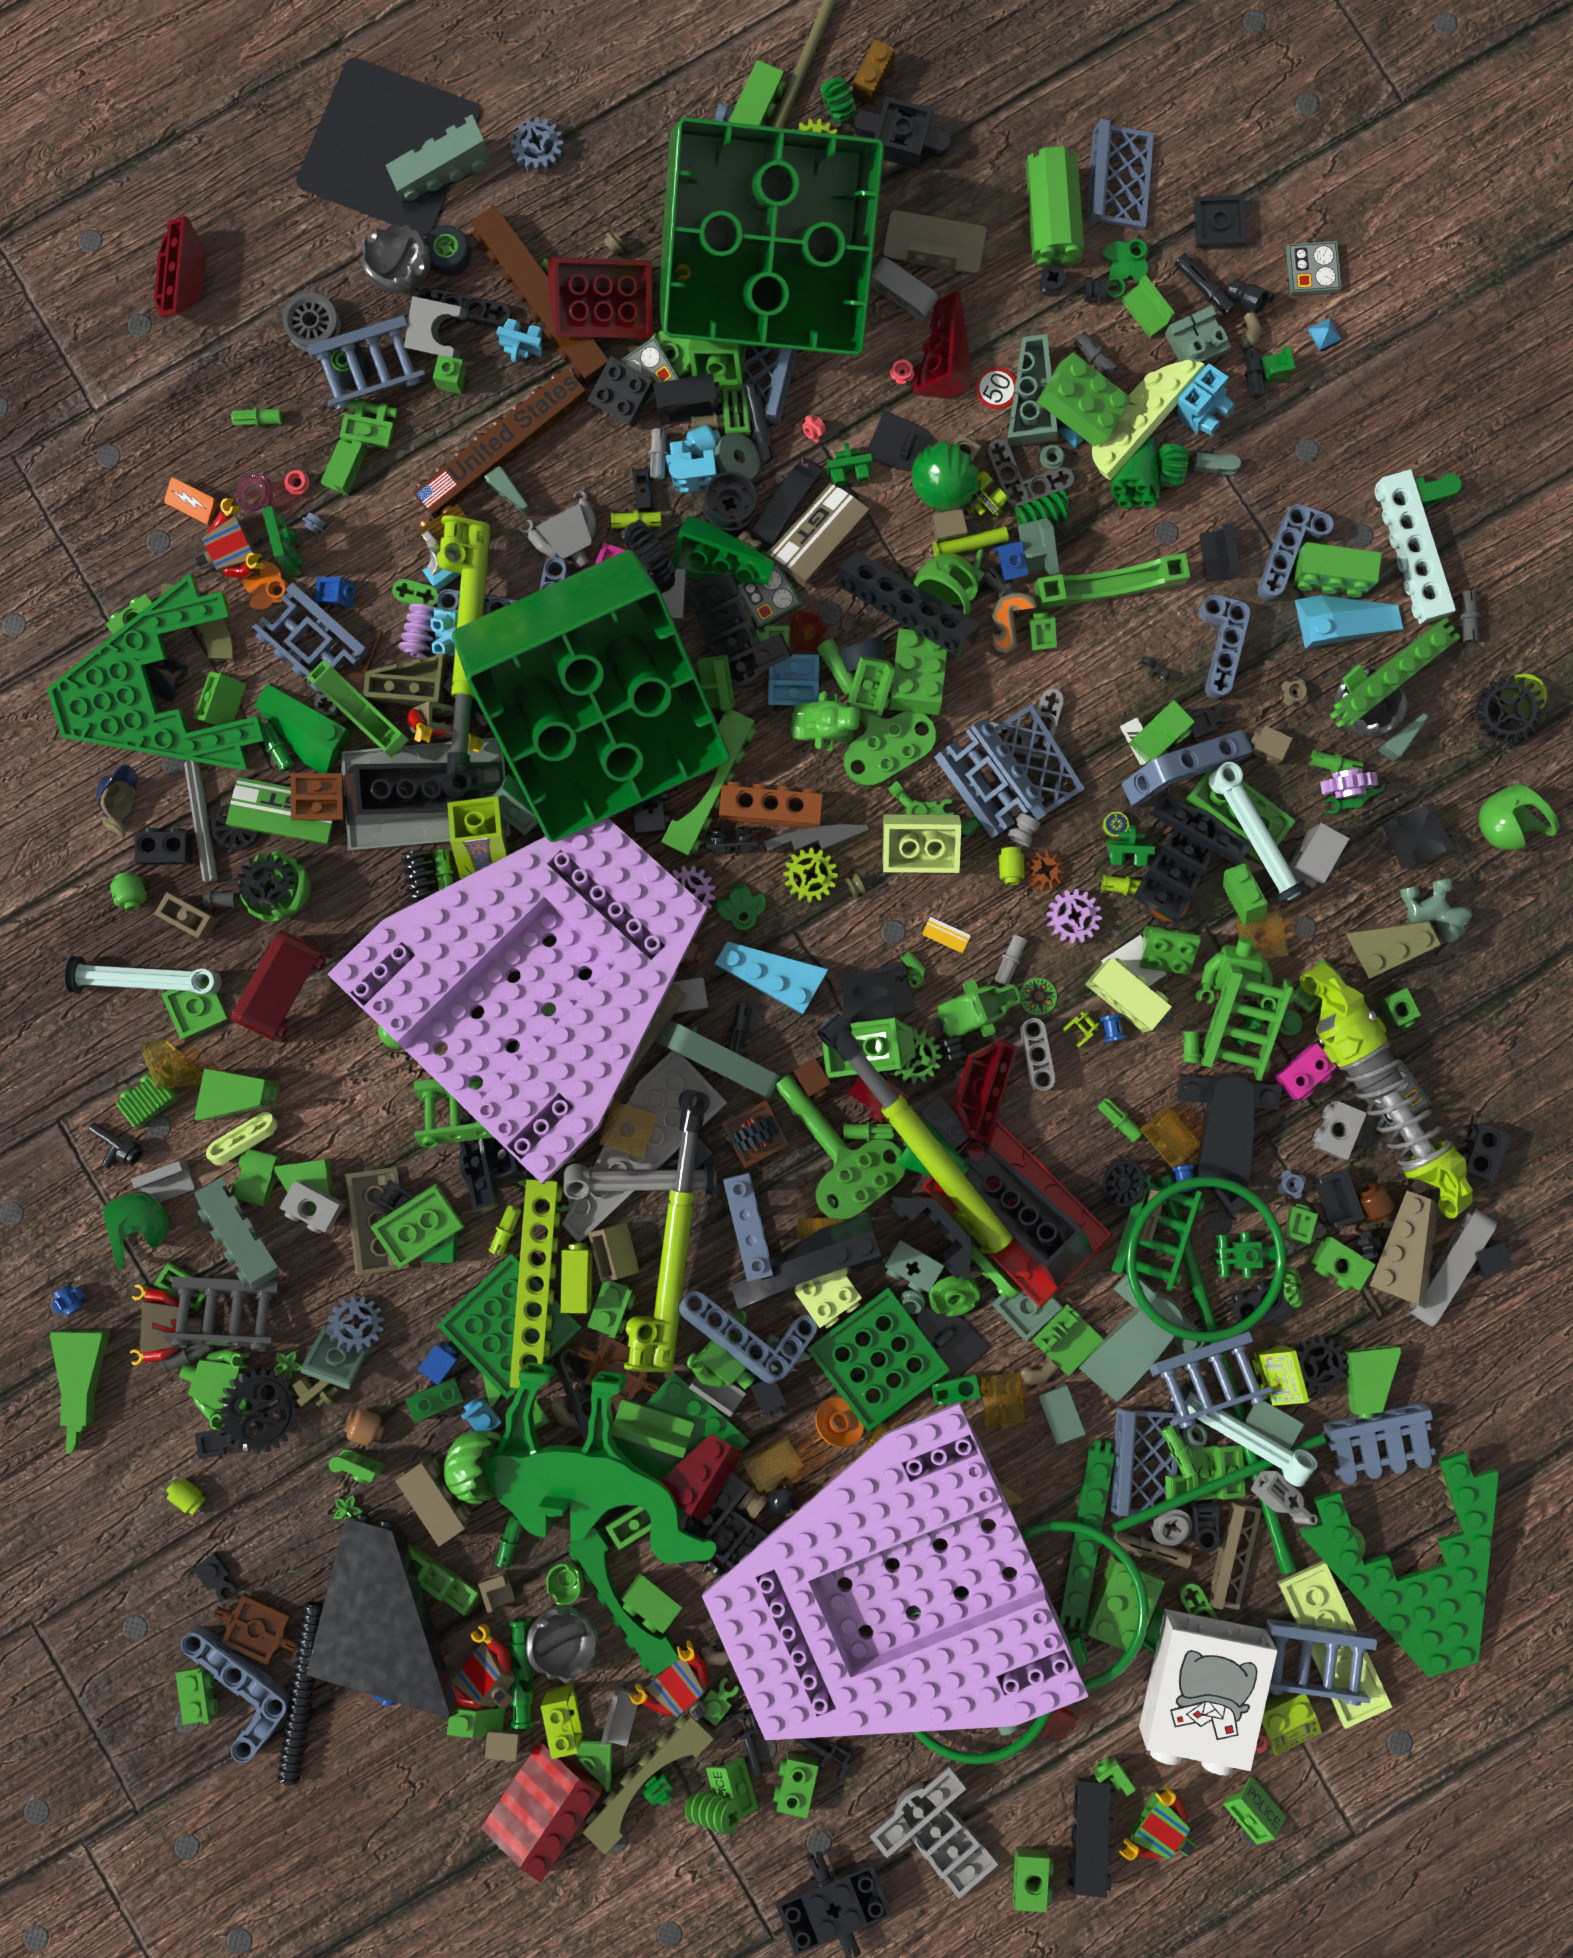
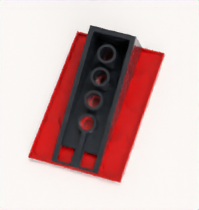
(1047, 1223)

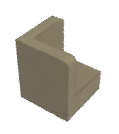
(948, 525)
(496, 1590)
(503, 1745)

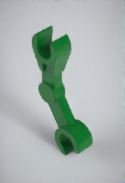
(1354, 803)

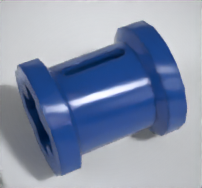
(1113, 1027)
(1184, 1172)

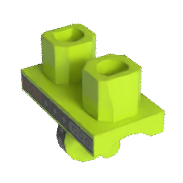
(993, 502)

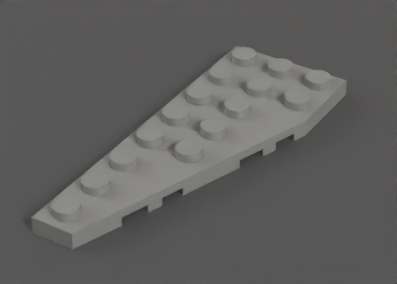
(659, 1095)

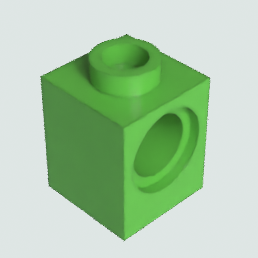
(450, 374)
(1388, 1006)

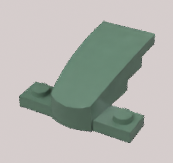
(1135, 1341)

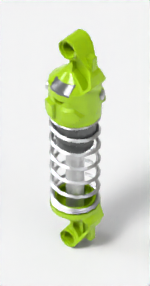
(1359, 1045)

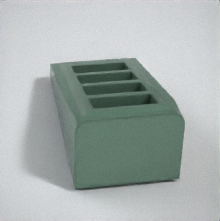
(503, 485)
(1397, 745)

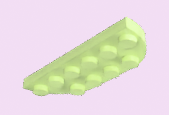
(1148, 407)

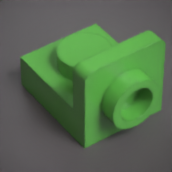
(1042, 630)
(1300, 1224)
(1118, 1776)

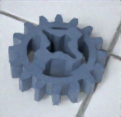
(548, 140)
(345, 1325)

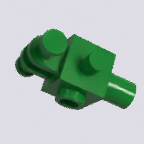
(1244, 1254)

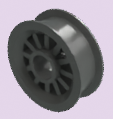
(321, 310)

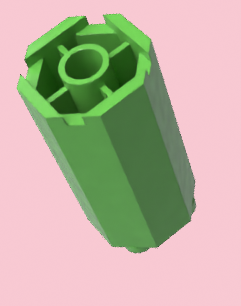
(1054, 207)

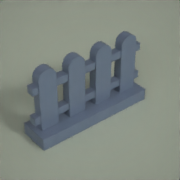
(1365, 1428)

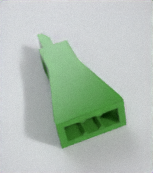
(78, 1367)

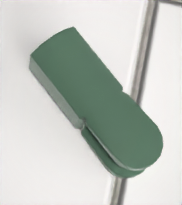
(1216, 463)

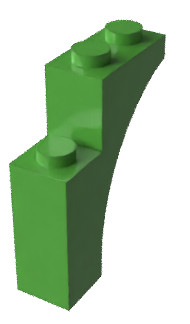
(357, 709)

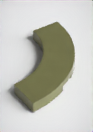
(216, 636)

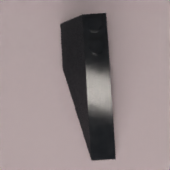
(814, 1260)

